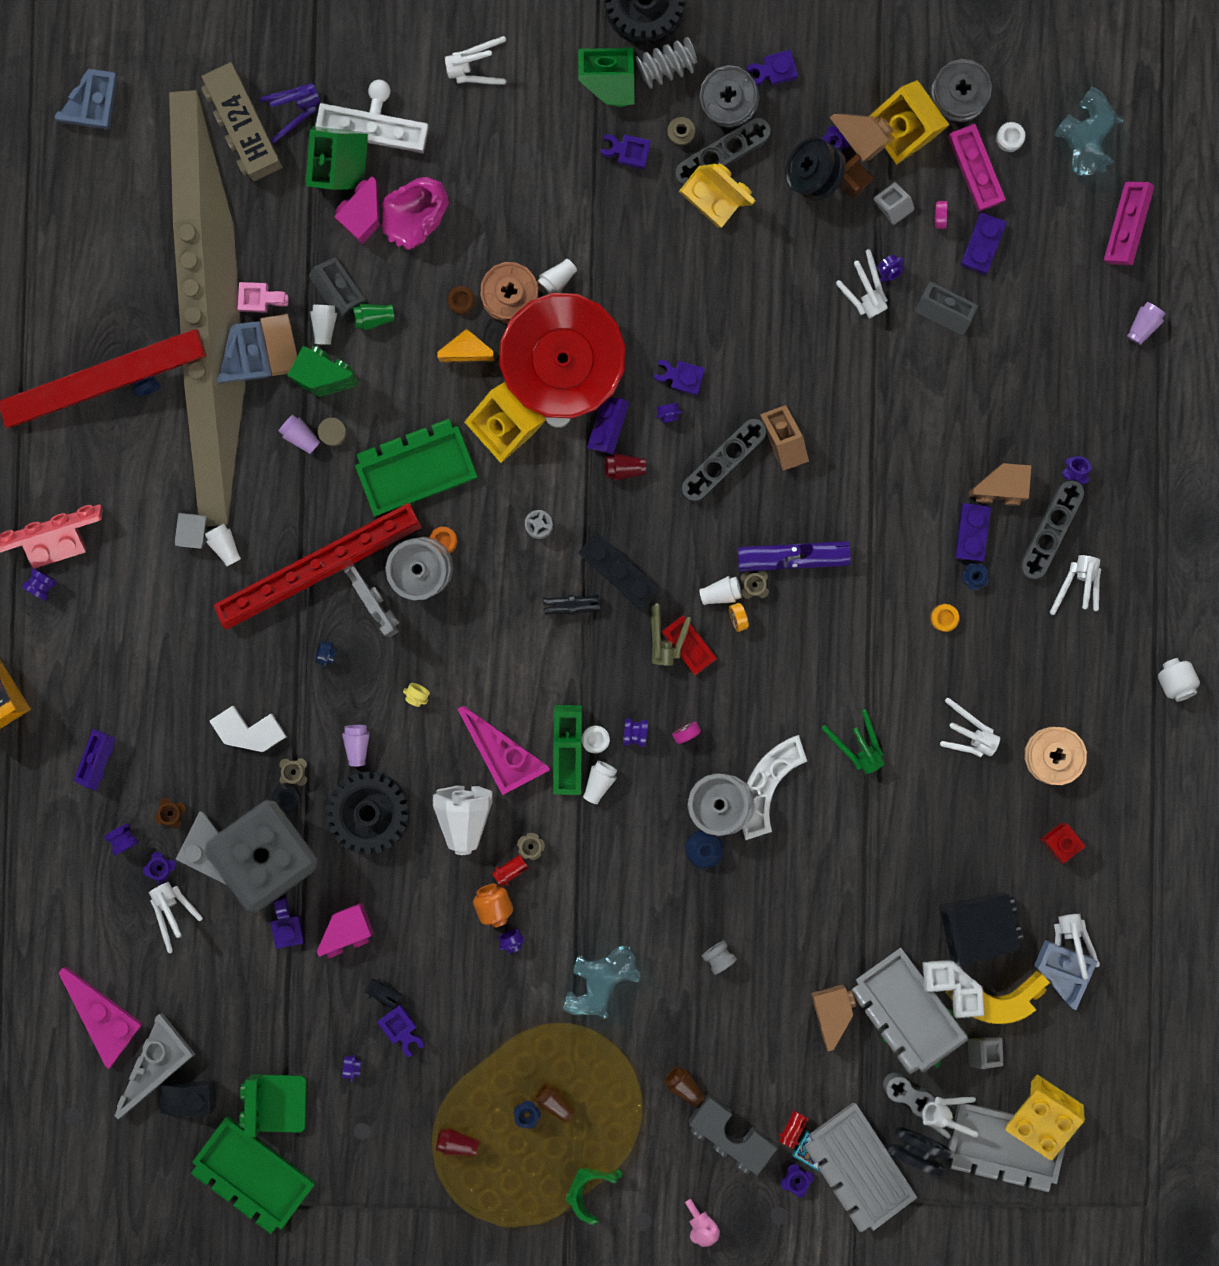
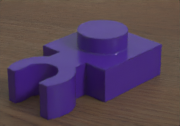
(777, 68)
(631, 151)
(684, 377)
(398, 1026)

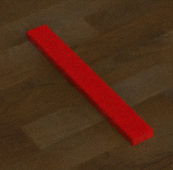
(102, 378)
(317, 566)

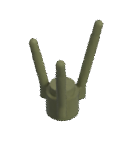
(662, 651)

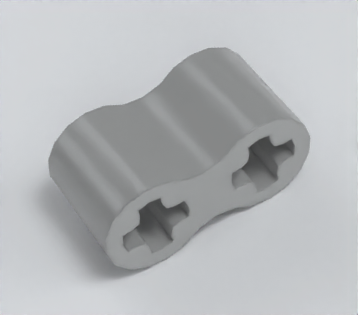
(908, 1093)

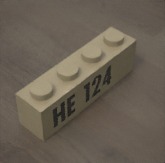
(241, 121)

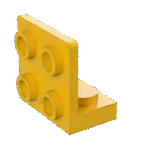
(716, 193)
(1046, 1118)

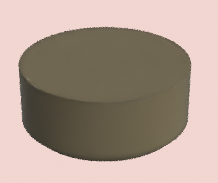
(332, 431)

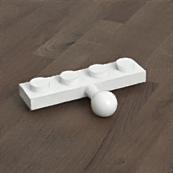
(380, 128)

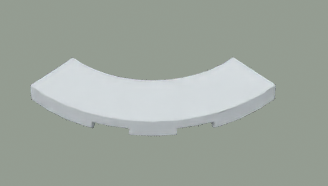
(766, 778)

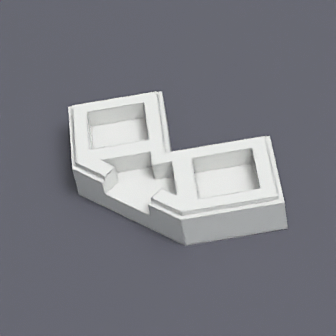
(236, 733)
(965, 991)

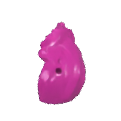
(414, 211)

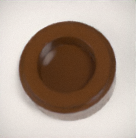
(461, 300)

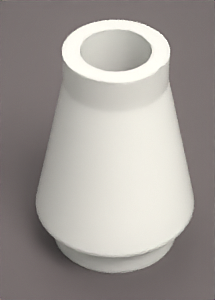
(556, 278)
(323, 323)
(223, 544)
(722, 591)
(599, 781)

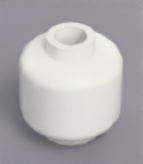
(1178, 679)

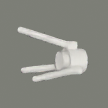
(458, 63)
(874, 301)
(1088, 571)
(984, 741)
(162, 899)
(1073, 927)
(938, 1116)

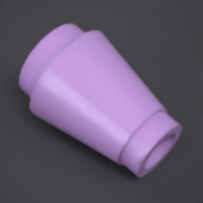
(1145, 323)
(299, 434)
(356, 744)

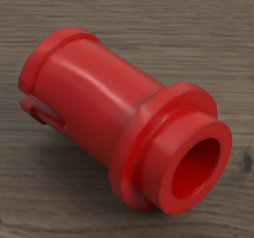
(509, 870)
(793, 1130)

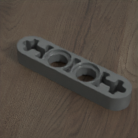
(720, 150)
(726, 463)
(1048, 528)

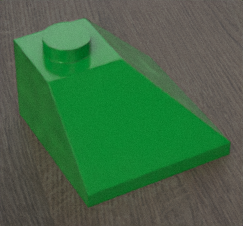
(608, 74)

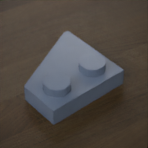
(91, 101)
(244, 354)
(1063, 971)

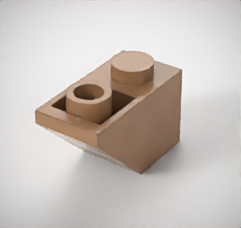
(1005, 483)

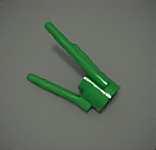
(869, 757)

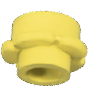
(416, 694)

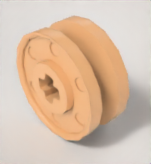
(1049, 740)

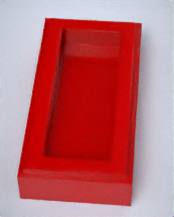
(694, 650)

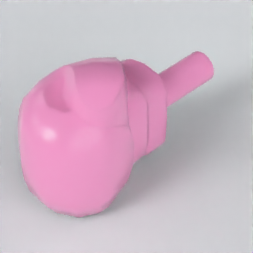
(704, 1230)

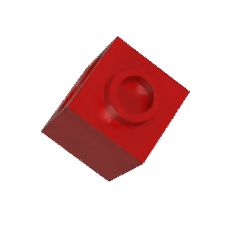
(1062, 842)

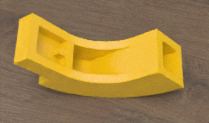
(1013, 1005)

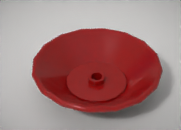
(556, 327)

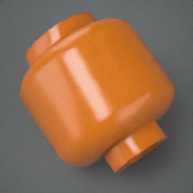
(493, 905)

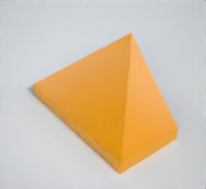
(465, 348)

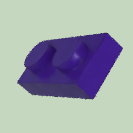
(983, 243)
(608, 425)
(972, 532)
(94, 759)

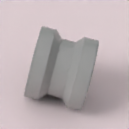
(535, 520)
(719, 957)

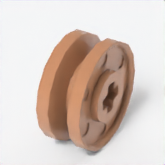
(500, 279)

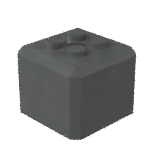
(256, 883)

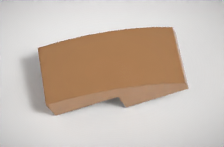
(279, 343)

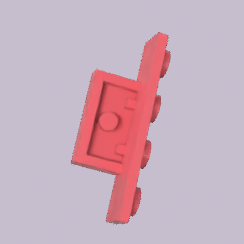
(52, 539)

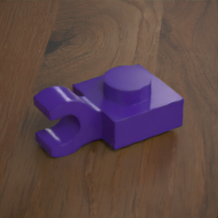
(287, 928)

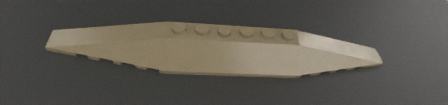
(206, 303)

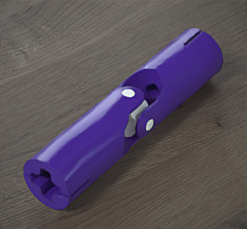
(788, 556)

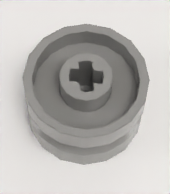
(435, 563)
(737, 809)

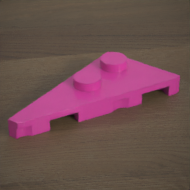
(506, 760)
(105, 1021)

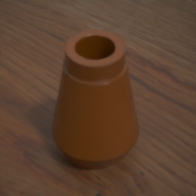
(683, 1085)
(554, 1102)

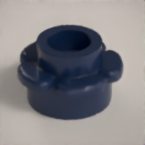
(981, 571)
(325, 653)
(527, 1122)

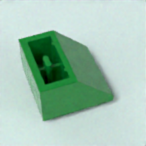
(336, 158)
(320, 375)

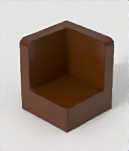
(855, 177)

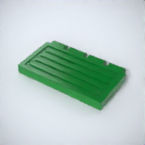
(415, 470)
(252, 1173)

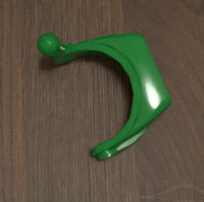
(575, 1192)

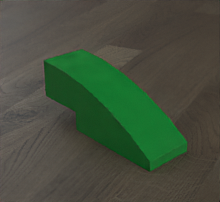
(567, 750)

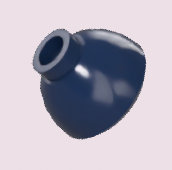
(704, 849)

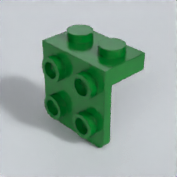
(273, 1104)

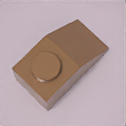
(864, 133)
(785, 437)
(833, 1013)

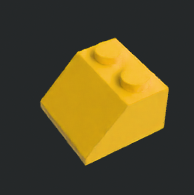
(912, 118)
(503, 422)

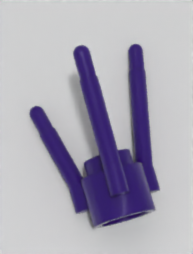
(305, 97)

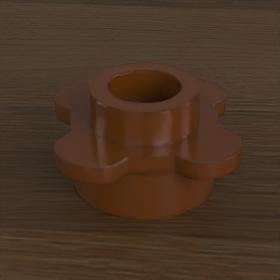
(162, 815)

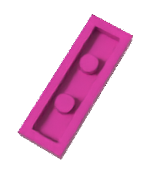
(976, 167)
(1129, 223)

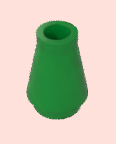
(371, 316)

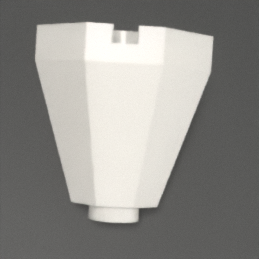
(462, 816)

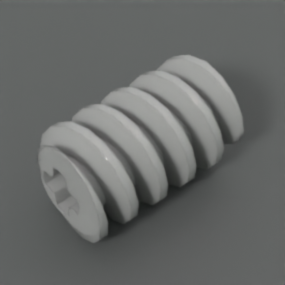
(667, 62)

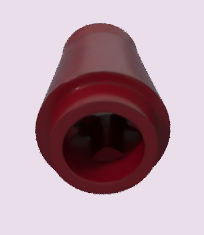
(623, 466)
(455, 1143)

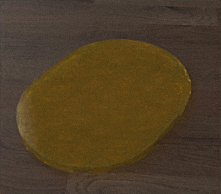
(525, 1172)

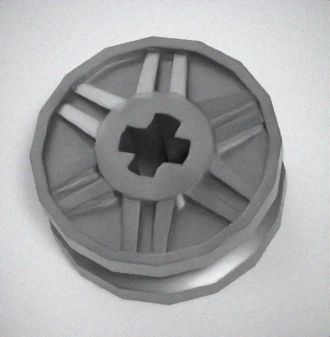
(972, 79)
(717, 86)

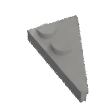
(372, 600)
(193, 849)
(161, 1057)

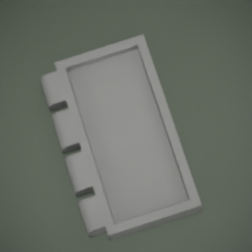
(913, 1015)
(999, 1150)
(861, 1167)

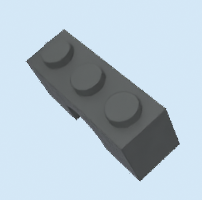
(750, 1151)

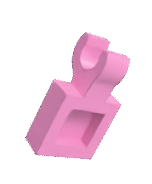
(256, 298)

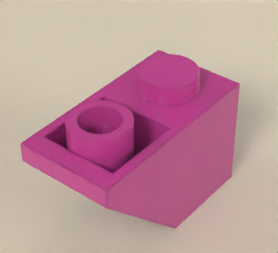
(362, 212)
(346, 928)

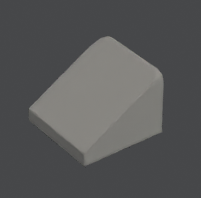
(894, 203)
(191, 530)
(985, 1052)

